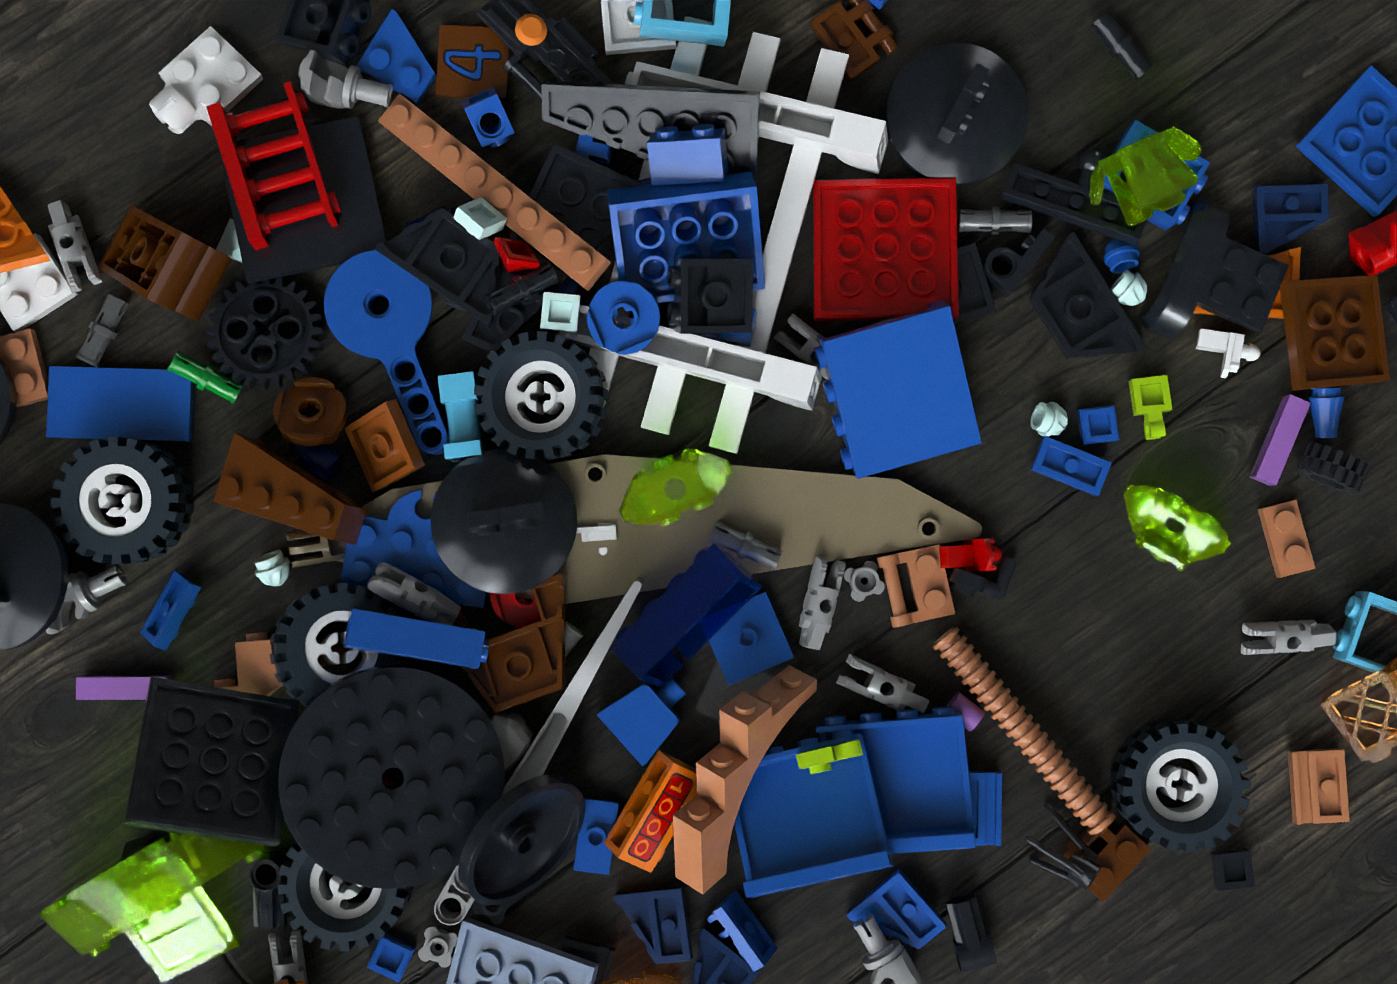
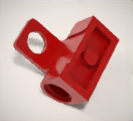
(1375, 245)

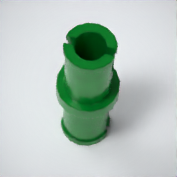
(205, 376)

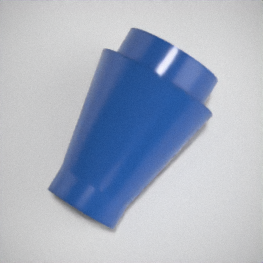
(1326, 410)

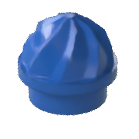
(1121, 256)

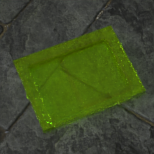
(184, 936)

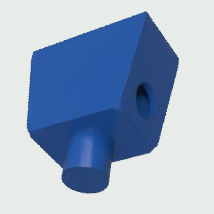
(643, 717)

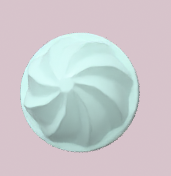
(1129, 288)
(1049, 419)
(272, 568)

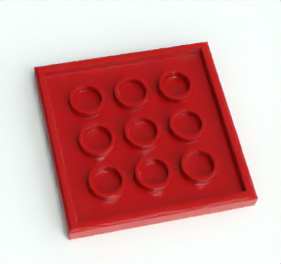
(884, 247)

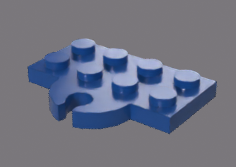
(407, 544)

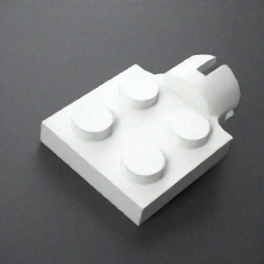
(201, 76)

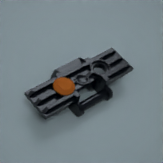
(539, 37)

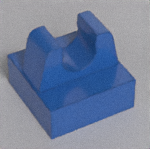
(590, 149)

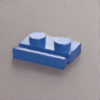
(987, 806)

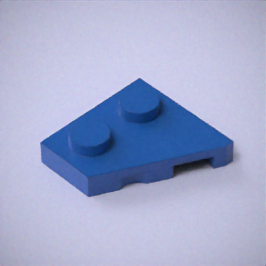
(397, 60)
(900, 911)

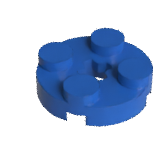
(615, 336)

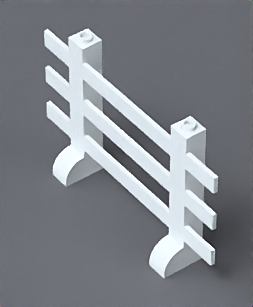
(812, 129)

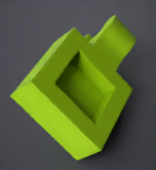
(1151, 398)

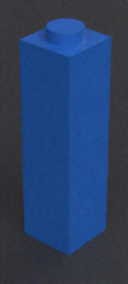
(415, 639)

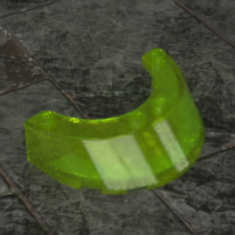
(140, 887)

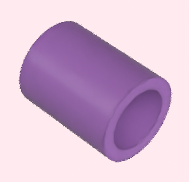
(971, 712)

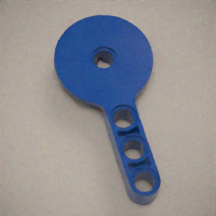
(387, 336)

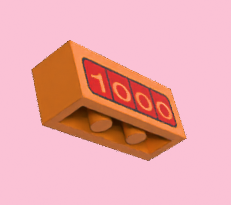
(647, 818)

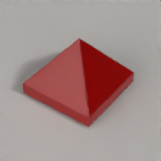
(516, 254)

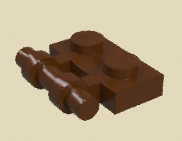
(839, 33)
(1117, 856)

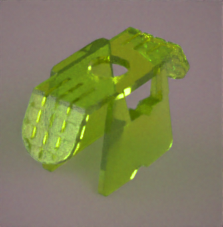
(1152, 172)

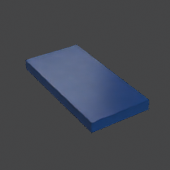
(119, 404)

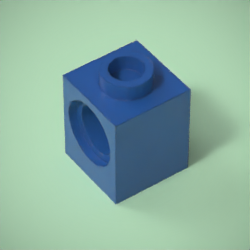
(483, 103)

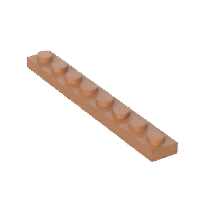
(481, 180)

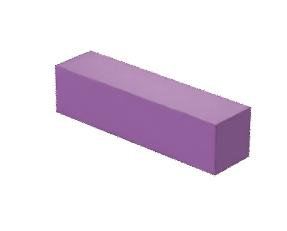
(1279, 440)
(113, 687)

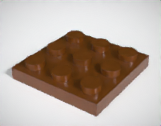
(1334, 332)

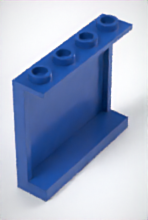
(898, 391)
(917, 776)
(807, 825)

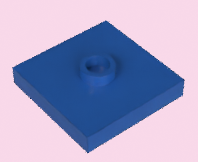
(750, 641)

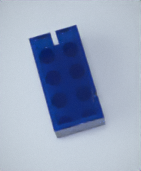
(685, 615)

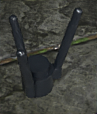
(1079, 869)

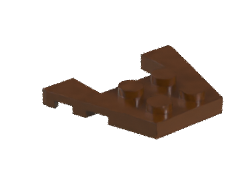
(526, 660)

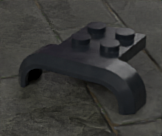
(1214, 276)

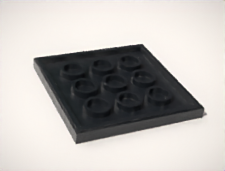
(312, 241)
(210, 762)

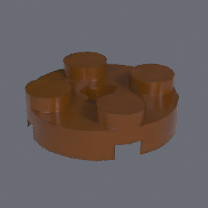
(314, 430)

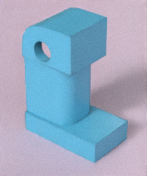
(463, 423)

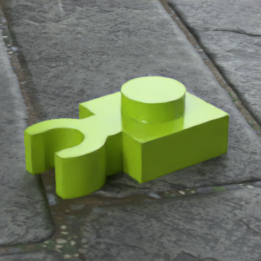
(821, 759)

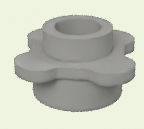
(867, 571)
(433, 937)

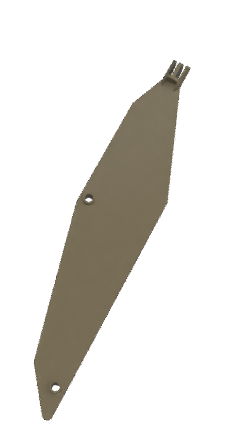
(785, 508)

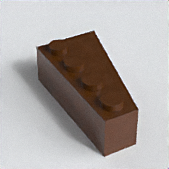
(278, 490)

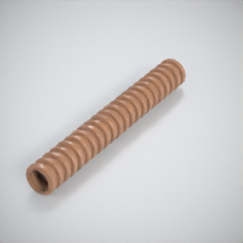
(1024, 731)

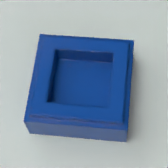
(1098, 425)
(391, 957)

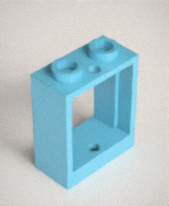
(684, 31)
(1356, 613)

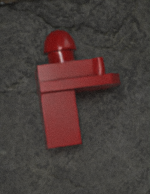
(973, 555)

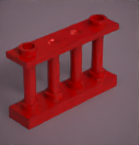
(239, 158)

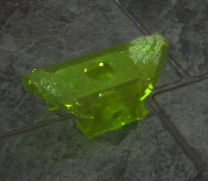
(646, 499)
(1148, 512)

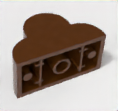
(164, 264)

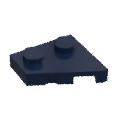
(1286, 213)
(660, 921)
(720, 963)

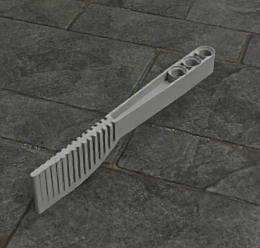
(546, 742)

